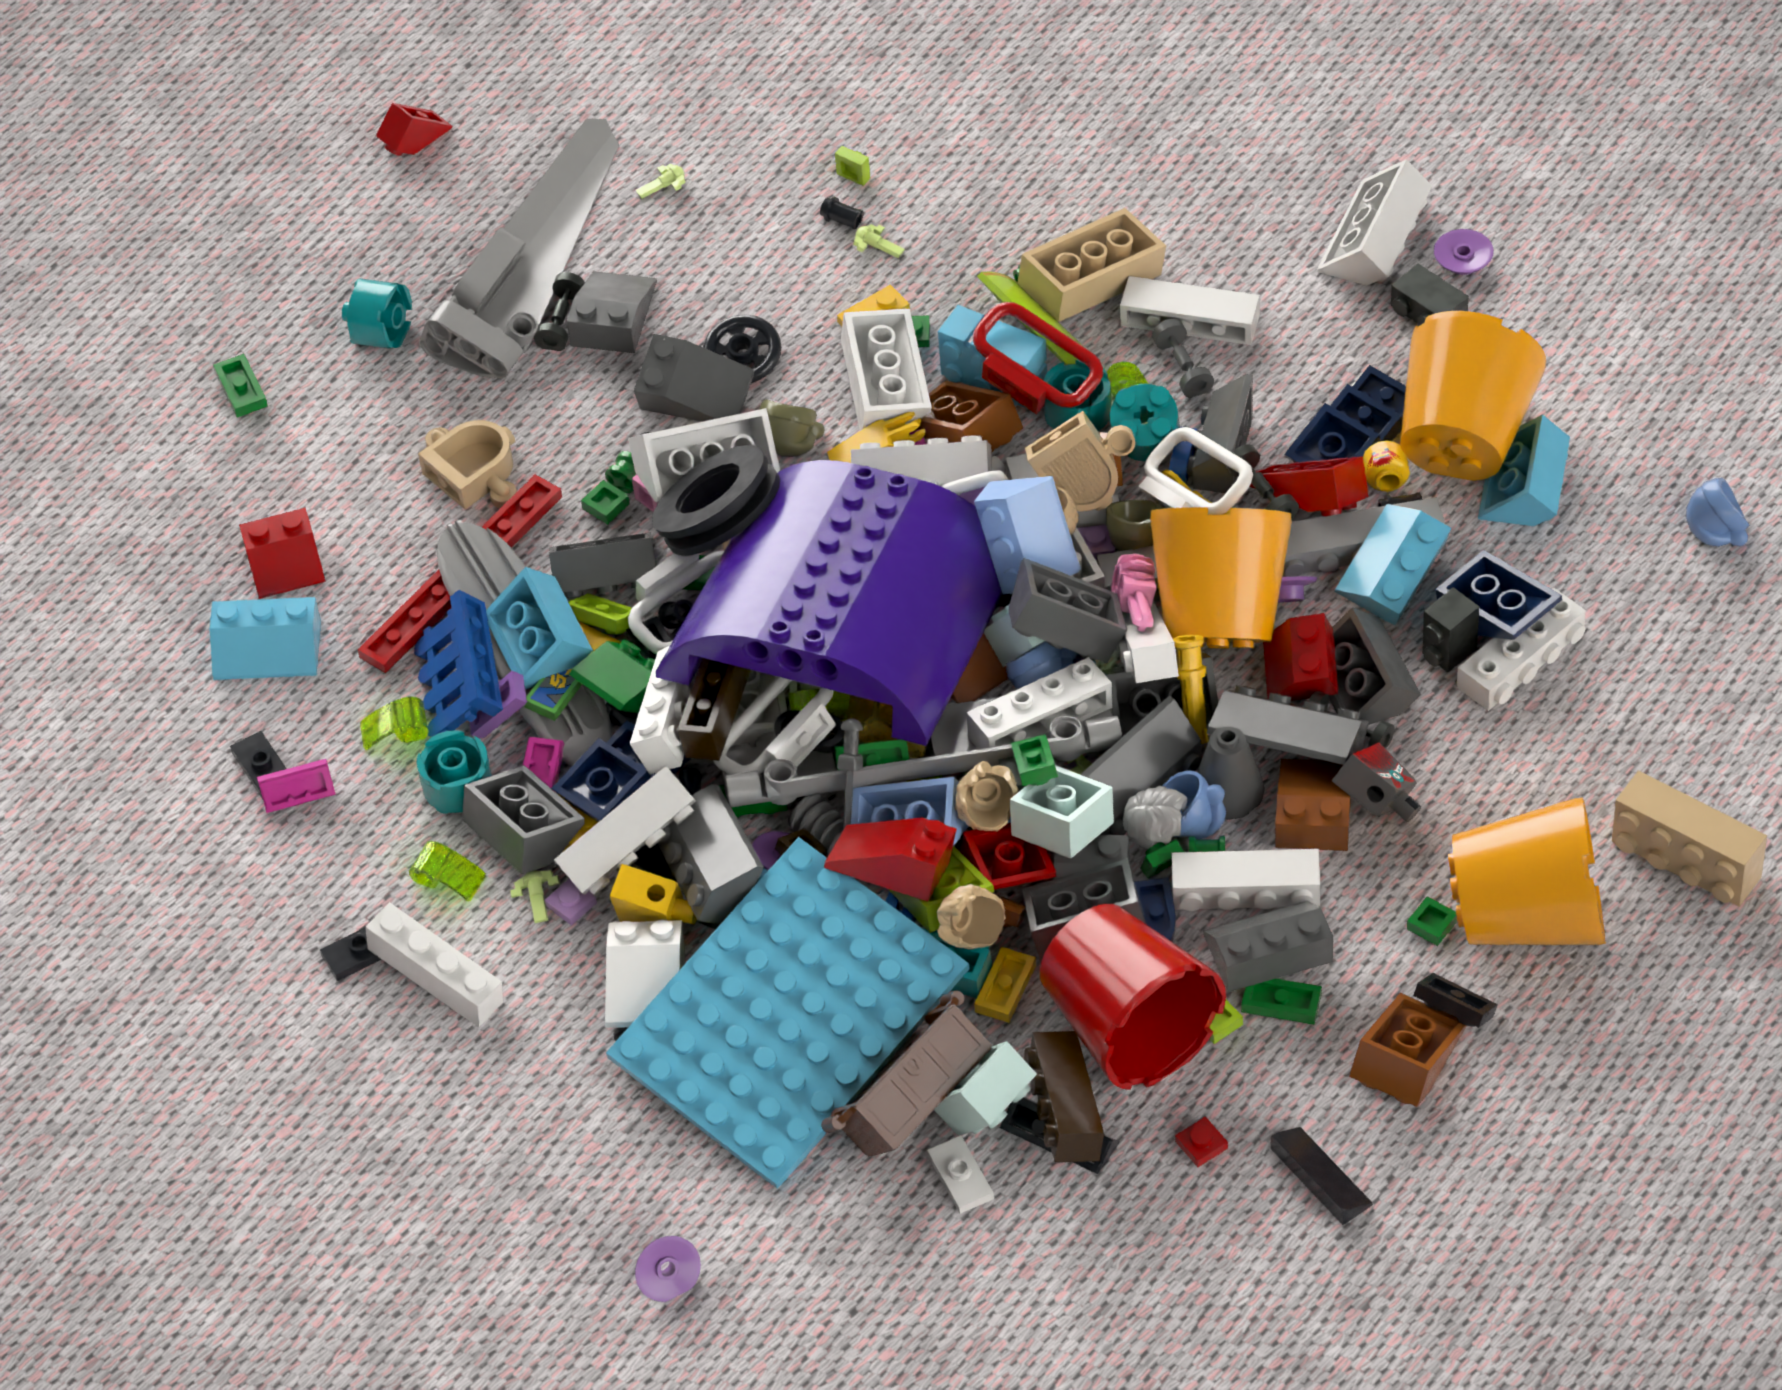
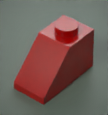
(410, 129)

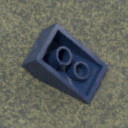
(1505, 596)

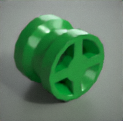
(622, 472)

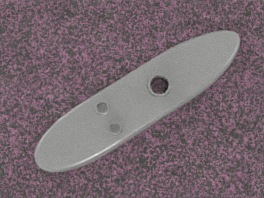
(484, 567)

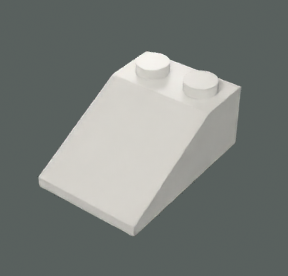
(639, 965)

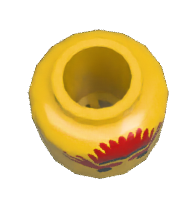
(1386, 466)

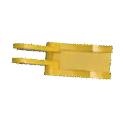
(879, 432)

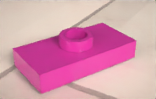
(544, 758)
(296, 785)

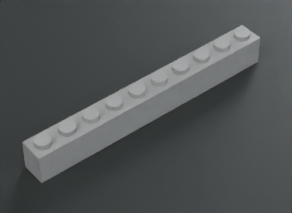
(1312, 543)

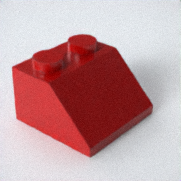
(282, 553)
(1301, 658)
(1006, 858)

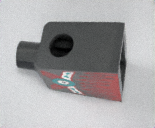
(1378, 782)

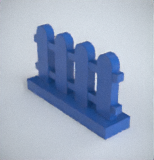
(471, 656)

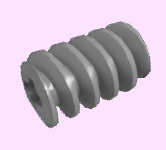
(818, 820)

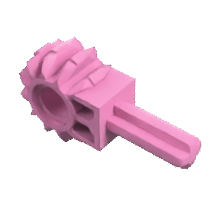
(1135, 588)

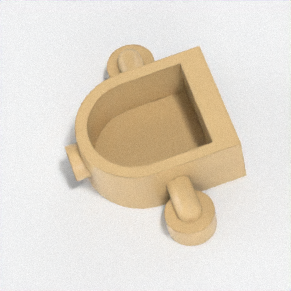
(1082, 460)
(470, 462)

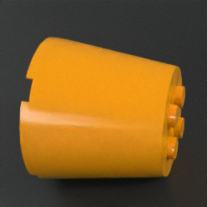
(1467, 393)
(1220, 572)
(1528, 879)

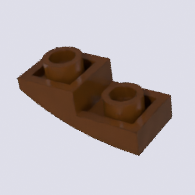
(1013, 912)

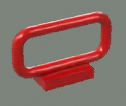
(1019, 381)

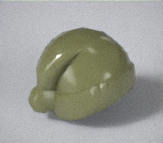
(792, 428)
(1130, 523)

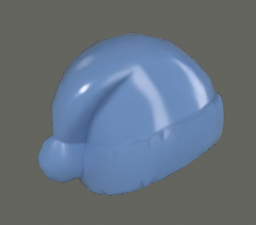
(1716, 515)
(1038, 664)
(1204, 803)

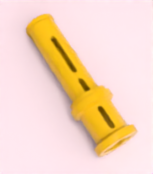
(1190, 676)

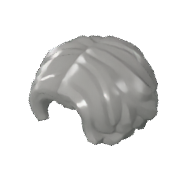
(1154, 815)

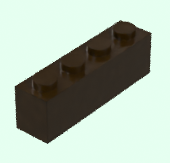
(711, 709)
(1064, 1097)

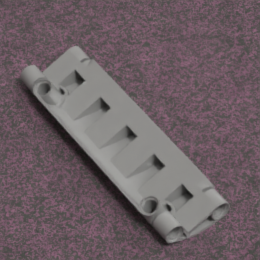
(946, 753)

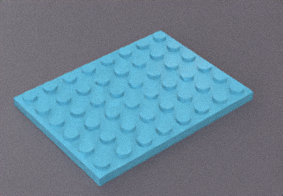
(787, 1012)

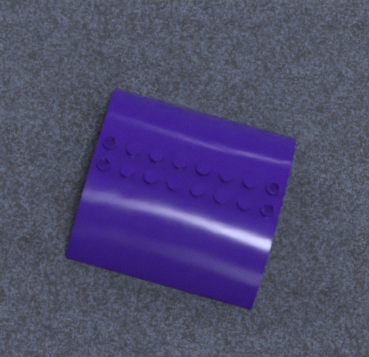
(850, 589)

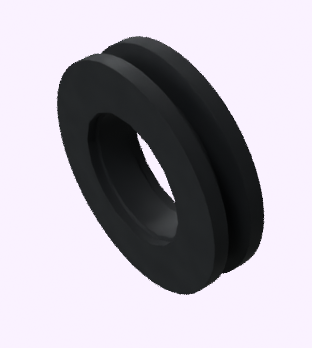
(691, 516)

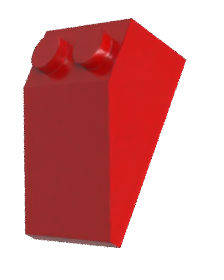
(1320, 484)
(895, 854)

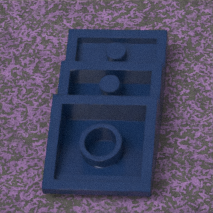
(1354, 421)
(605, 775)

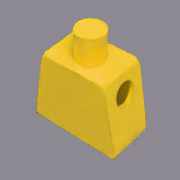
(648, 897)

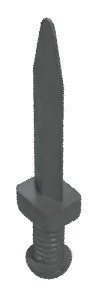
(850, 761)

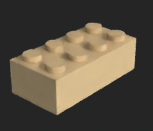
(1090, 264)
(1688, 839)

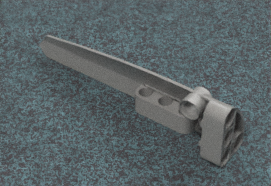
(515, 272)

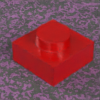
(1201, 1141)

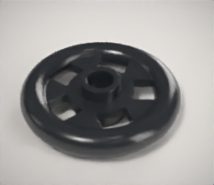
(735, 327)

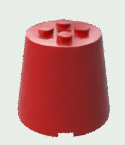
(1131, 995)

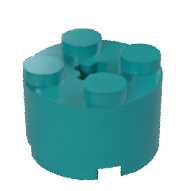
(377, 313)
(1068, 380)
(1141, 405)
(448, 765)

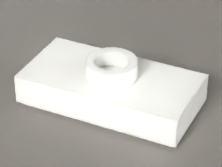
(960, 1174)

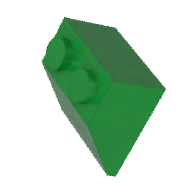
(616, 674)

